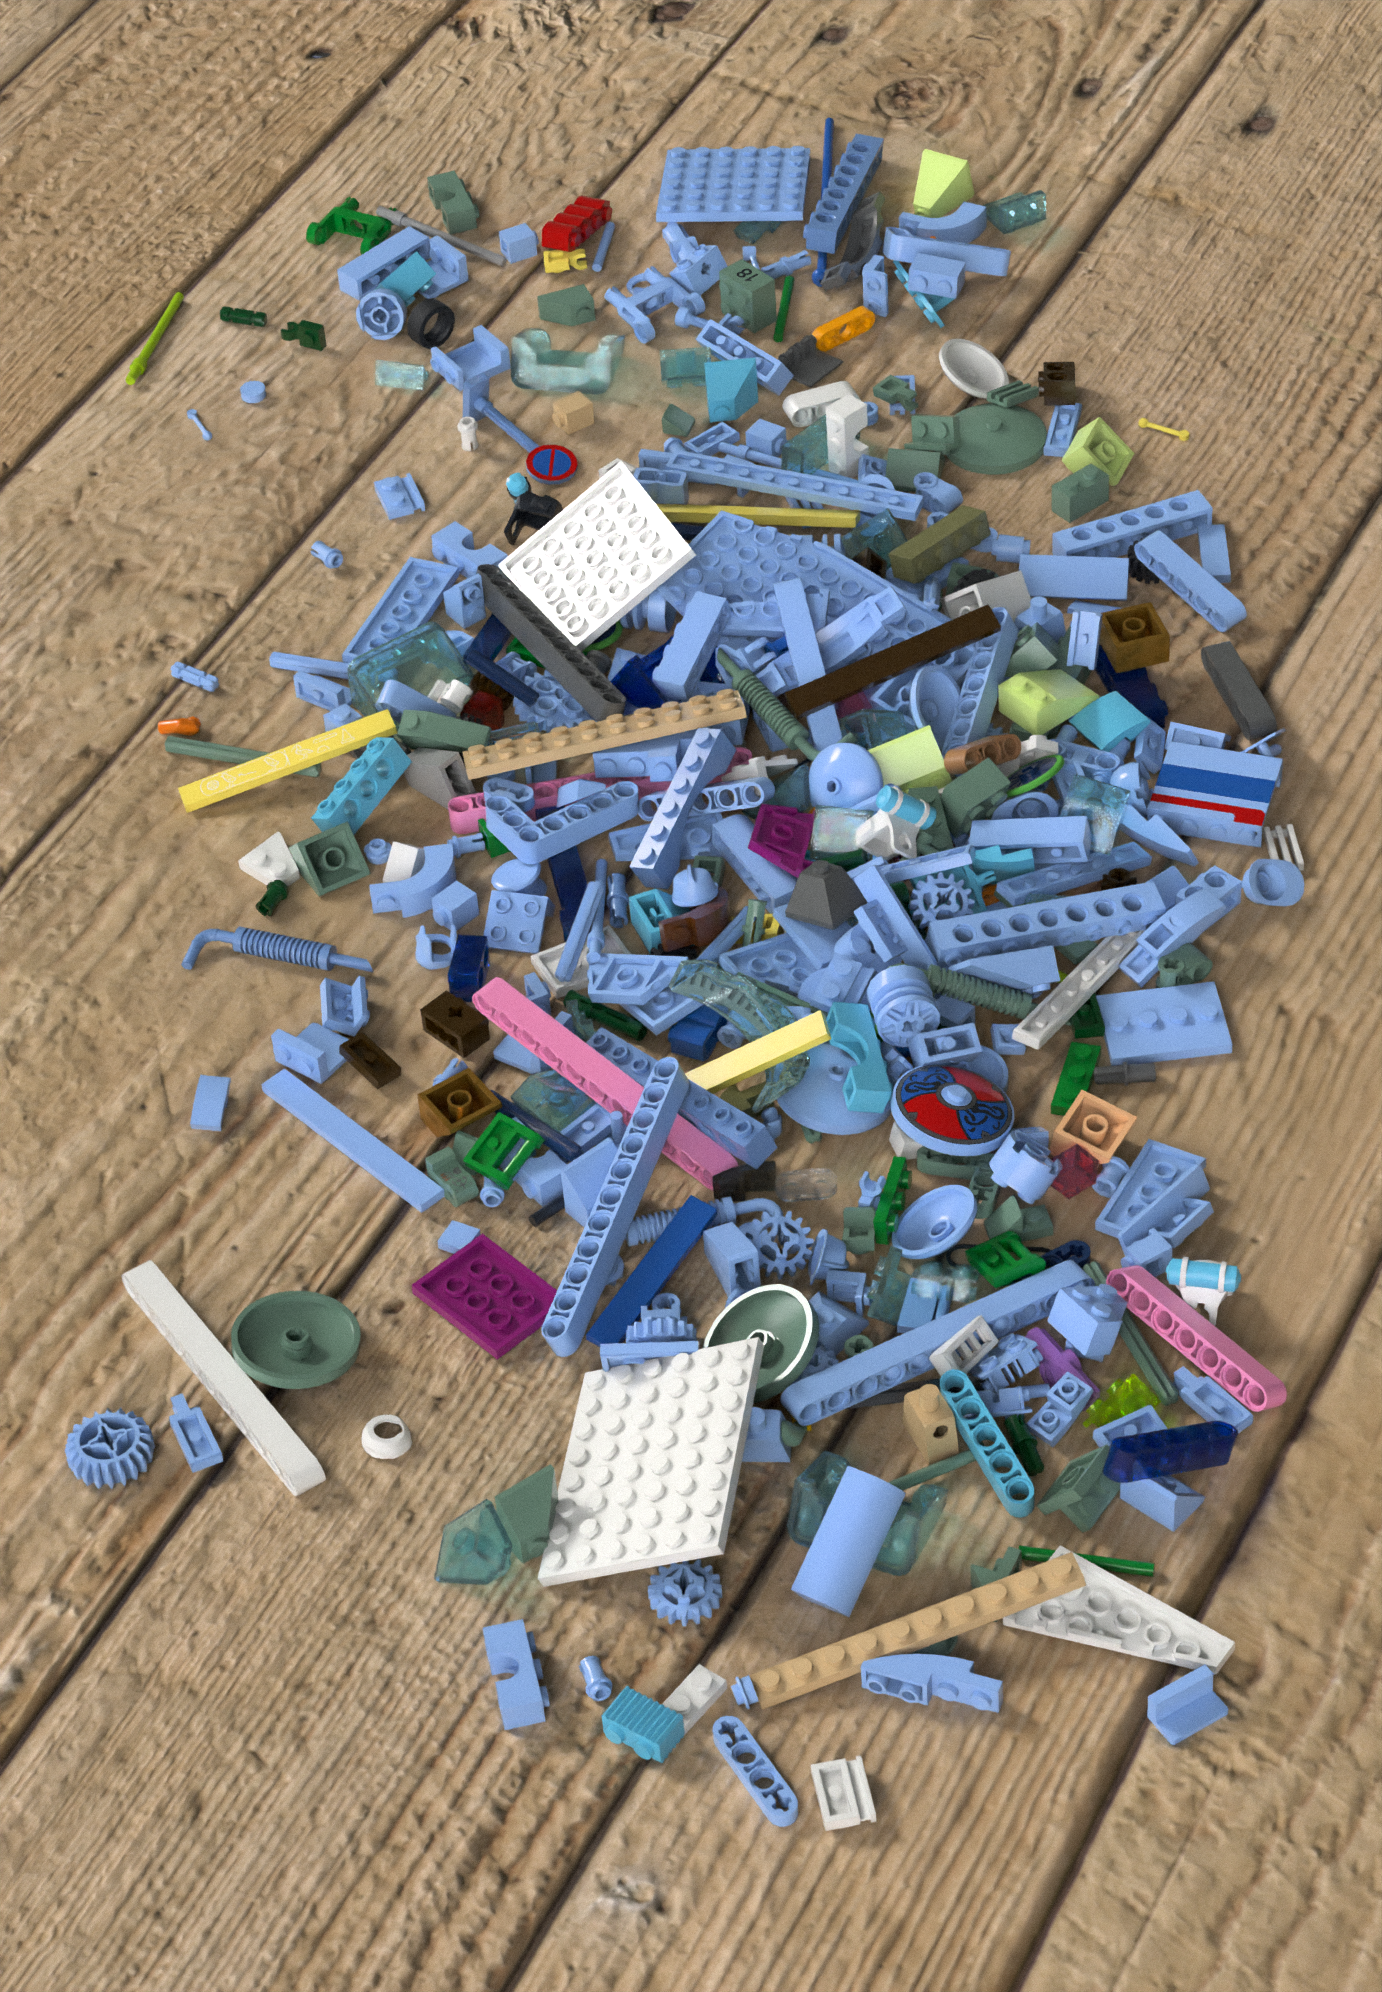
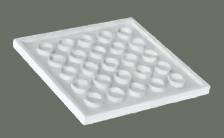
(598, 557)

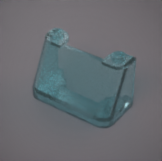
(545, 369)
(412, 659)
(907, 1535)

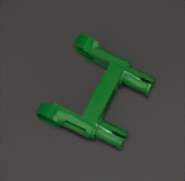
(342, 219)

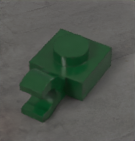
(309, 334)

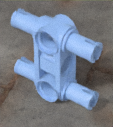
(1094, 762)

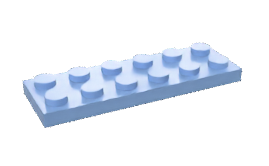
(404, 605)

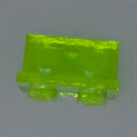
(1123, 1400)

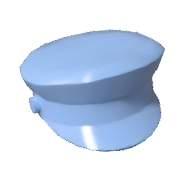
(519, 878)

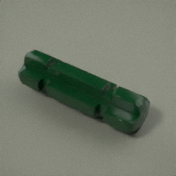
(243, 316)

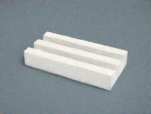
(1280, 833)

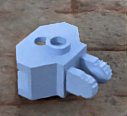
(745, 656)

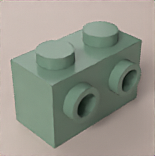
(1080, 493)

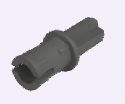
(1125, 1073)

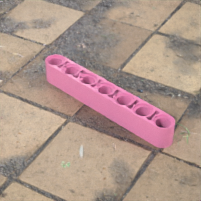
(1198, 1339)

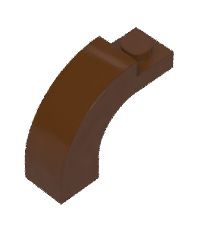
(697, 926)

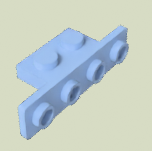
(889, 923)
(1174, 1212)

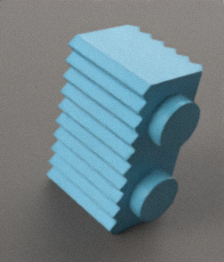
(643, 1725)

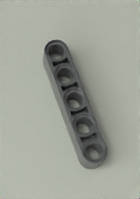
(1238, 690)

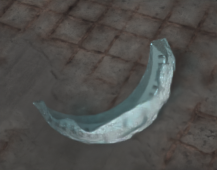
(749, 1011)

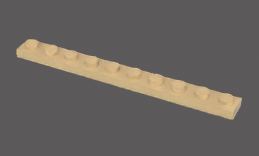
(918, 1629)

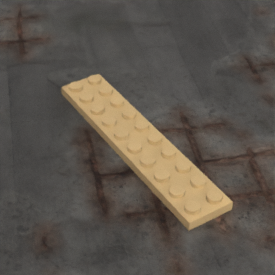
(604, 734)

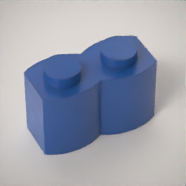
(696, 1033)

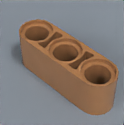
(996, 747)

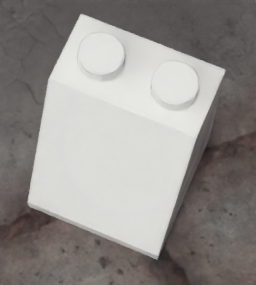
(1004, 591)

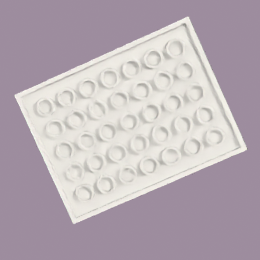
(653, 1463)

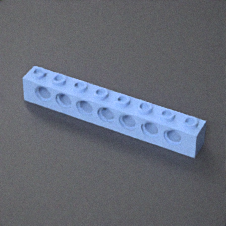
(1046, 923)

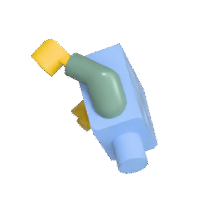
(772, 1436)

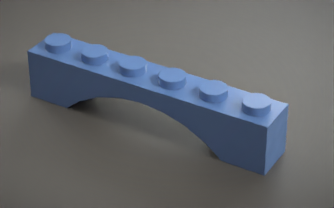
(659, 851)

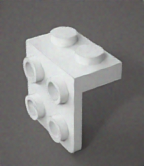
(759, 768)

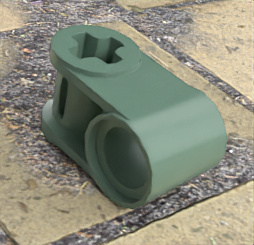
(1183, 967)

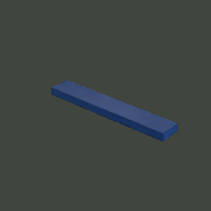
(652, 1272)

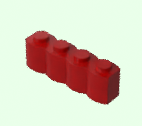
(576, 223)

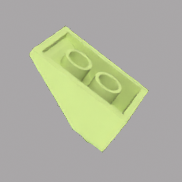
(1042, 699)

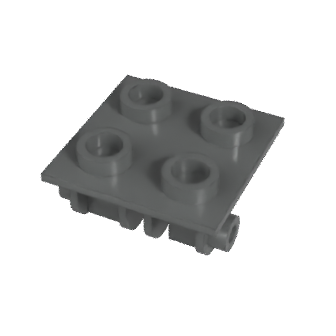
(807, 362)

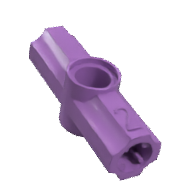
(1058, 1362)

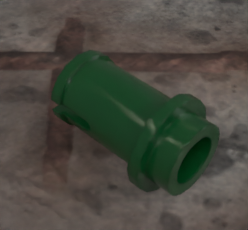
(275, 893)

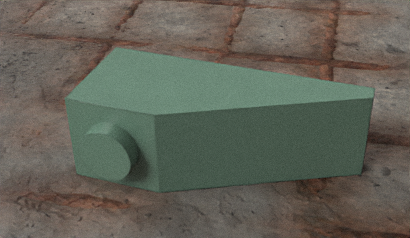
(440, 732)

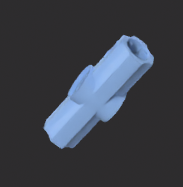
(678, 241)

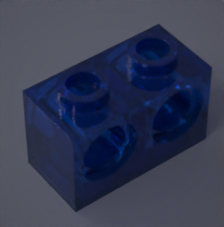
(468, 966)

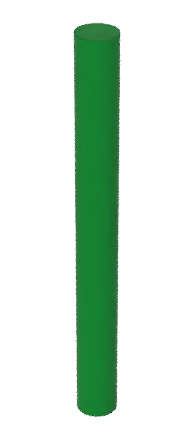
(783, 309)
(1105, 1563)

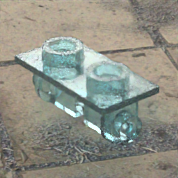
(400, 375)

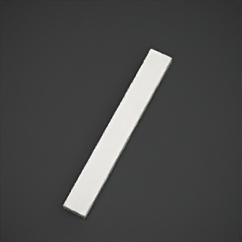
(1075, 990)

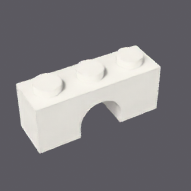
(843, 423)

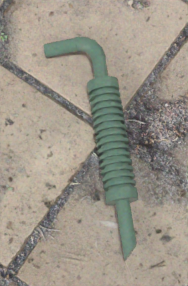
(771, 709)
(979, 992)

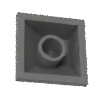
(824, 896)

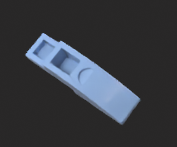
(1168, 933)
(923, 1675)

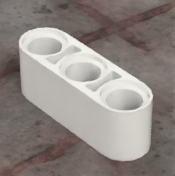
(810, 405)

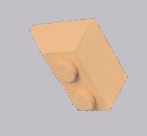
(1093, 1126)

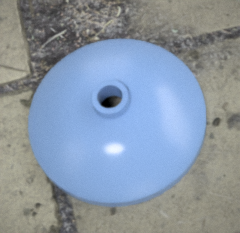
(934, 701)
(851, 769)
(935, 1222)

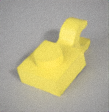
(559, 261)

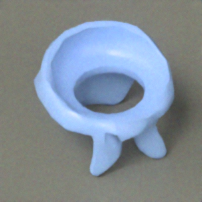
(424, 953)

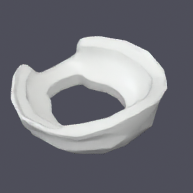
(386, 1448)

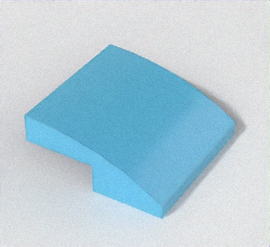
(1109, 721)
(1005, 865)

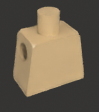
(923, 1415)

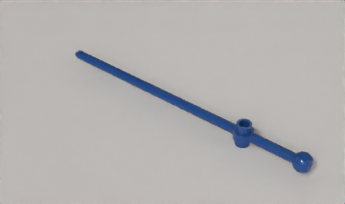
(818, 274)

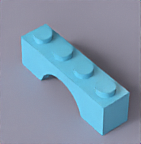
(854, 1032)

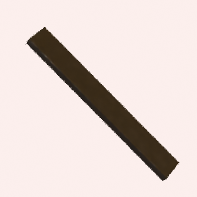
(892, 661)

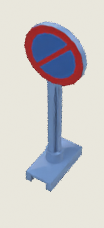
(544, 463)

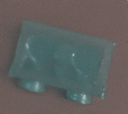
(889, 1289)

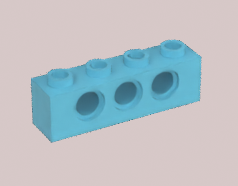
(363, 785)

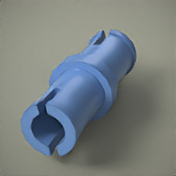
(617, 900)

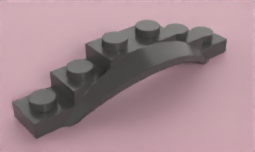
(862, 243)

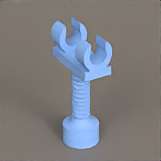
(685, 318)

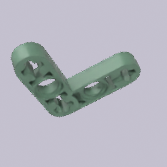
(975, 1169)

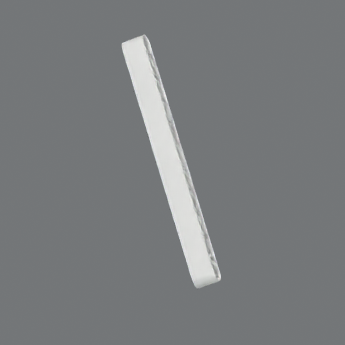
(224, 1378)

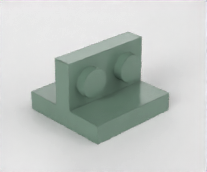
(1081, 1490)

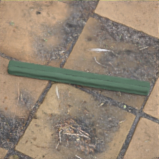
(223, 753)
(1139, 1346)

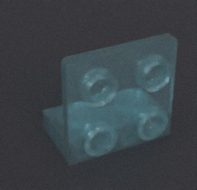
(1017, 211)

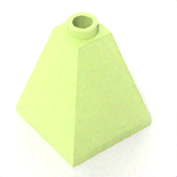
(941, 184)

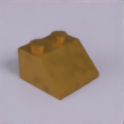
(456, 1103)

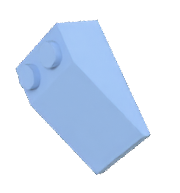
(1021, 970)

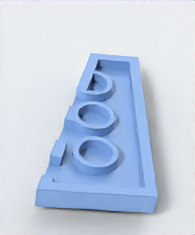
(695, 838)
(1144, 1182)

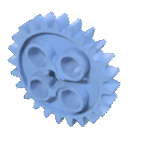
(554, 706)

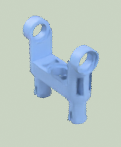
(662, 292)

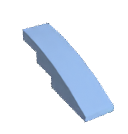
(1156, 836)

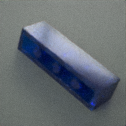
(1134, 688)

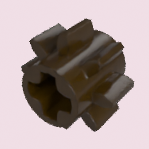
(1117, 878)

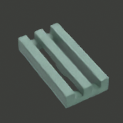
(1012, 394)

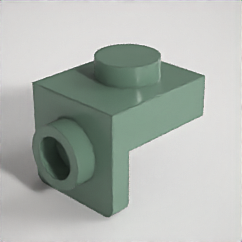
(859, 1229)

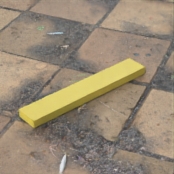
(762, 1053)

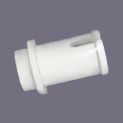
(468, 428)

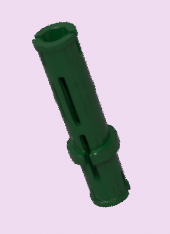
(608, 1016)

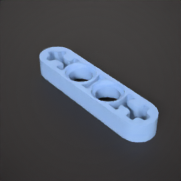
(751, 1772)

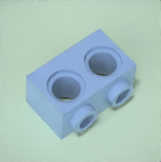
(1220, 884)

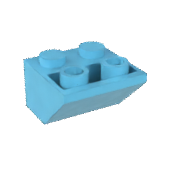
(647, 910)

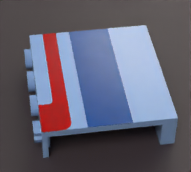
(1215, 793)

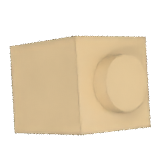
(573, 412)

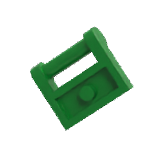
(495, 1146)
(998, 1265)

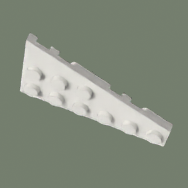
(1124, 1620)

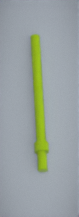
(139, 364)

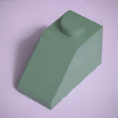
(567, 306)

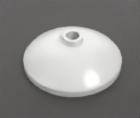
(972, 367)

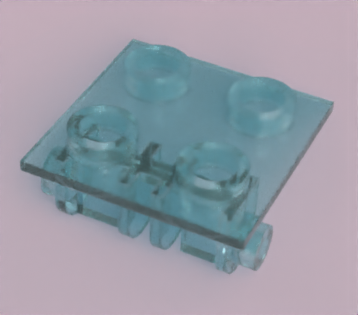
(933, 1271)

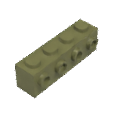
(939, 544)

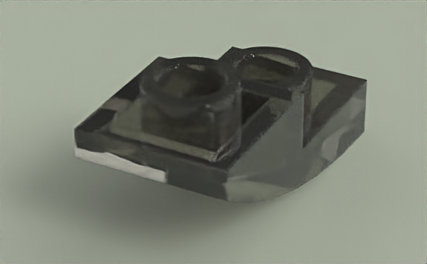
(744, 1179)

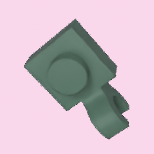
(893, 390)

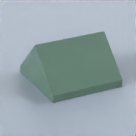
(906, 464)

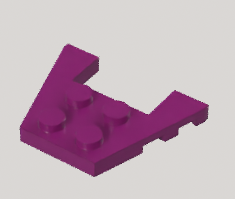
(782, 837)

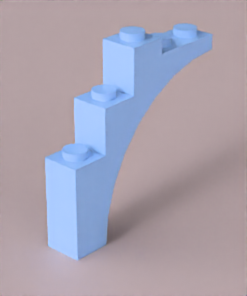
(660, 755)

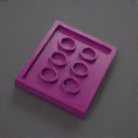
(487, 1295)

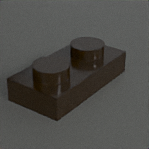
(370, 1060)

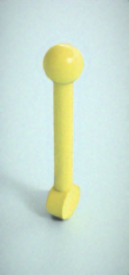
(1183, 435)

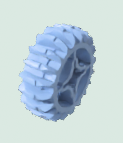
(109, 1448)

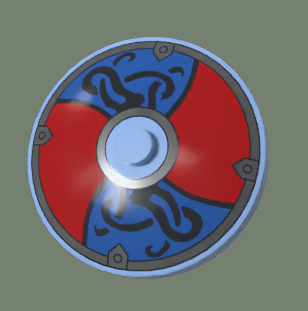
(952, 1109)

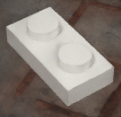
(1036, 748)
(696, 1695)

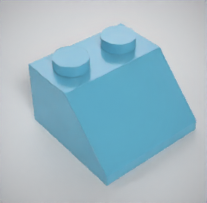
(409, 278)

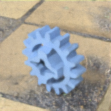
(938, 892)
(790, 1241)
(660, 1330)
(698, 1584)

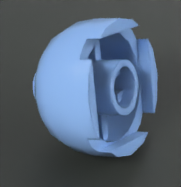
(381, 313)
(1134, 777)

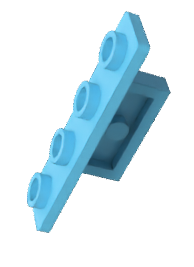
(931, 302)

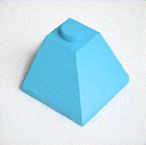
(730, 388)

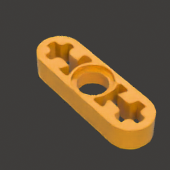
(857, 320)

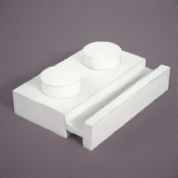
(843, 1793)

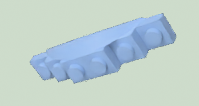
(840, 639)

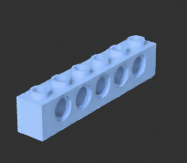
(1114, 534)

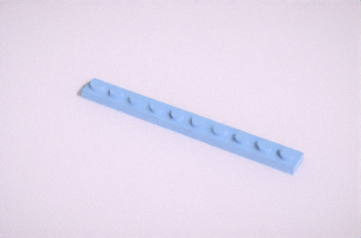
(796, 485)

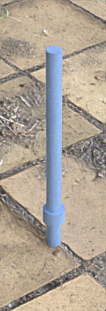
(746, 453)
(596, 938)

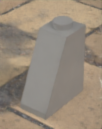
(438, 775)

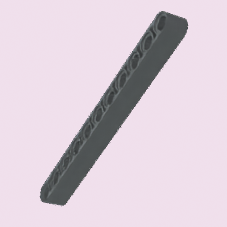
(550, 645)

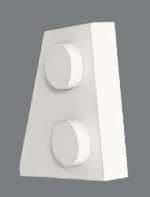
(271, 862)

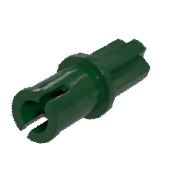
(1024, 1444)

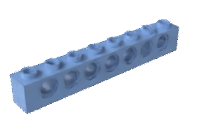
(843, 193)
(710, 1114)

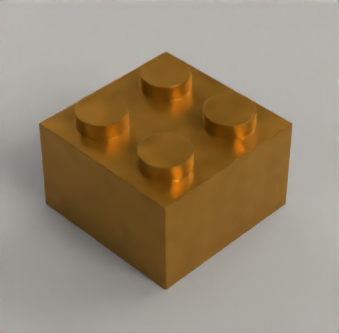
(1134, 637)

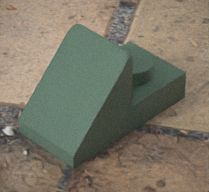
(1027, 1222)
(1003, 1567)

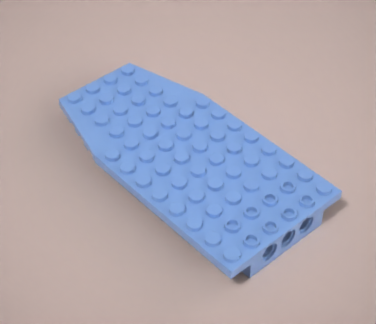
(746, 560)

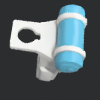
(895, 824)
(1203, 1282)

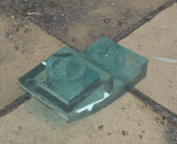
(752, 230)
(582, 1027)

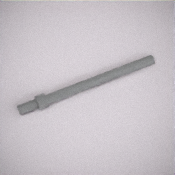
(400, 219)

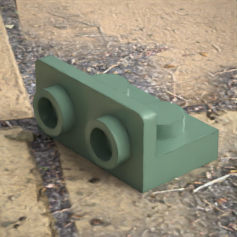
(935, 433)

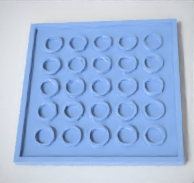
(734, 184)

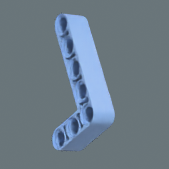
(903, 247)
(563, 829)

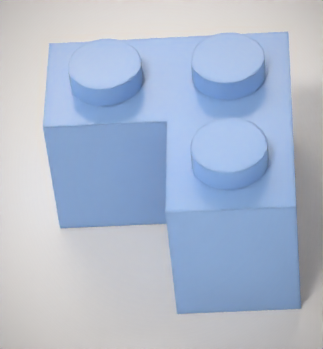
(1088, 1317)

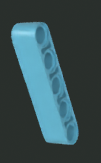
(988, 1457)

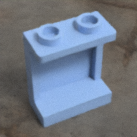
(465, 363)

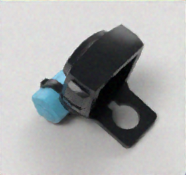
(529, 508)

